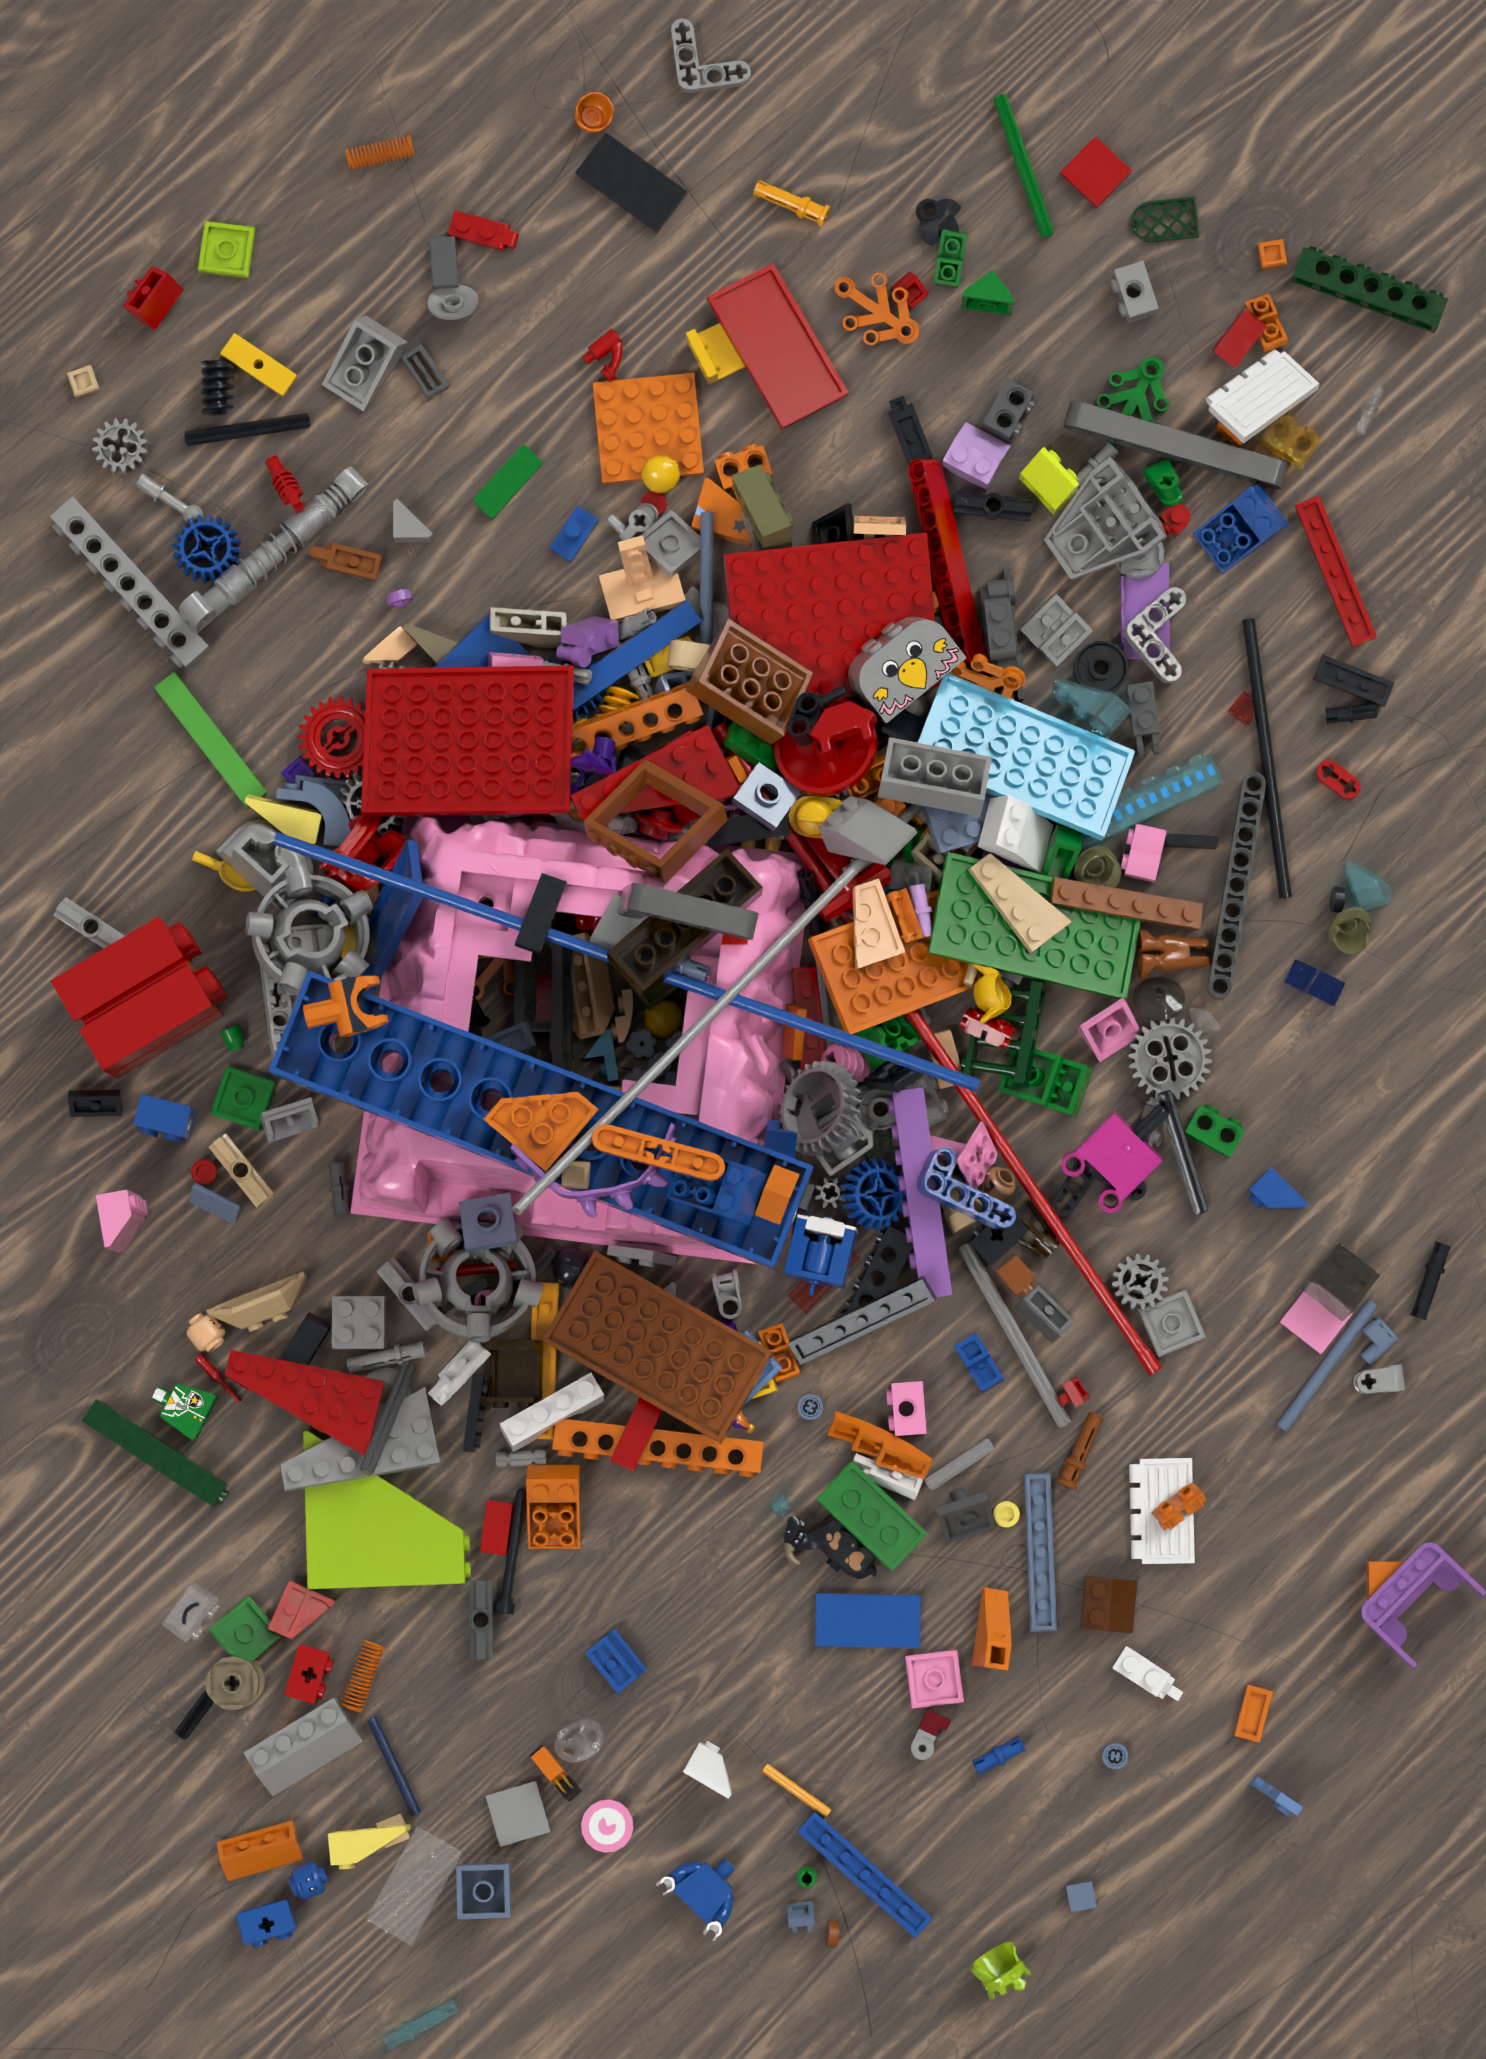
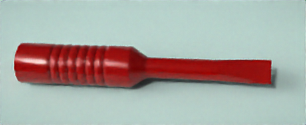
(215, 1374)

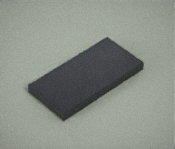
(631, 182)

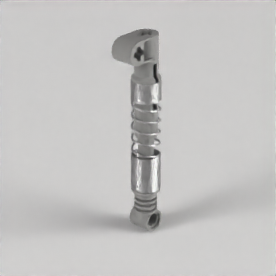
(298, 529)

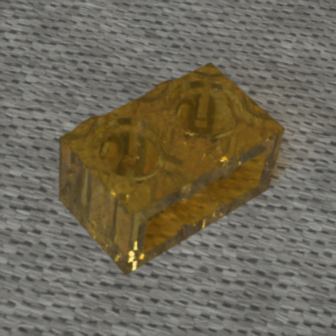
(1286, 446)

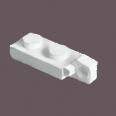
(458, 1371)
(890, 1479)
(1146, 1674)

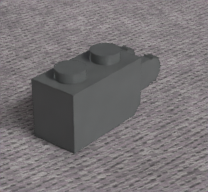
(1144, 717)

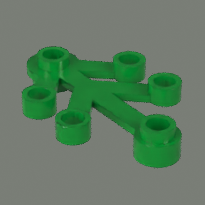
(1136, 396)

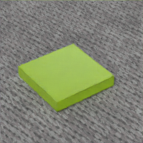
(226, 249)

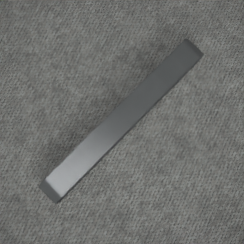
(1175, 445)
(1241, 874)

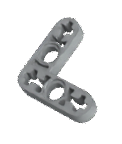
(701, 72)
(1147, 629)

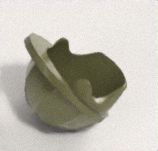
(1097, 867)
(1350, 930)

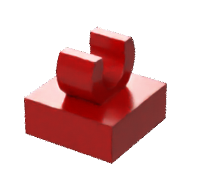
(1074, 1392)

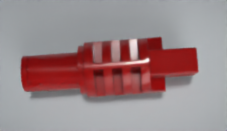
(285, 484)

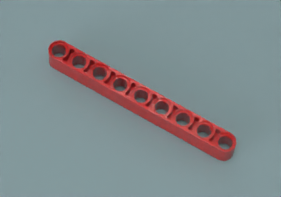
(946, 558)

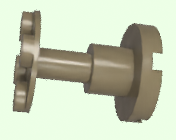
(235, 1682)

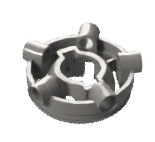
(349, 911)
(444, 1288)

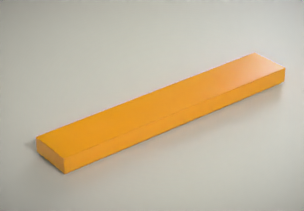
(541, 1321)

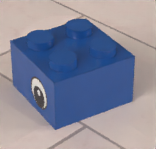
(166, 1118)

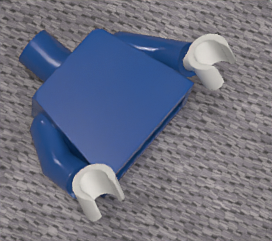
(704, 1891)

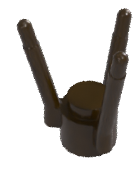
(1044, 1242)

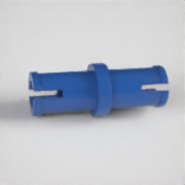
(998, 1755)

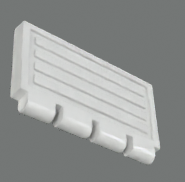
(1261, 394)
(1158, 1483)

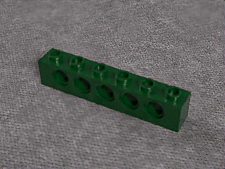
(1378, 301)

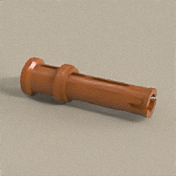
(1075, 1462)

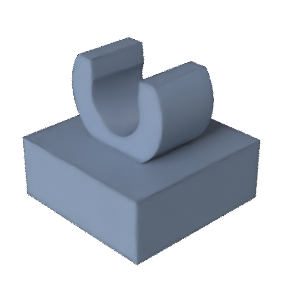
(800, 1915)

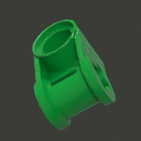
(1164, 482)

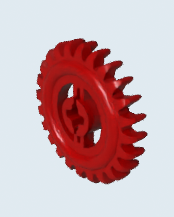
(313, 731)

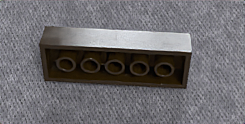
(662, 946)

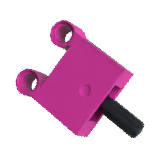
(1119, 1154)

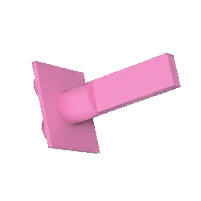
(972, 1158)

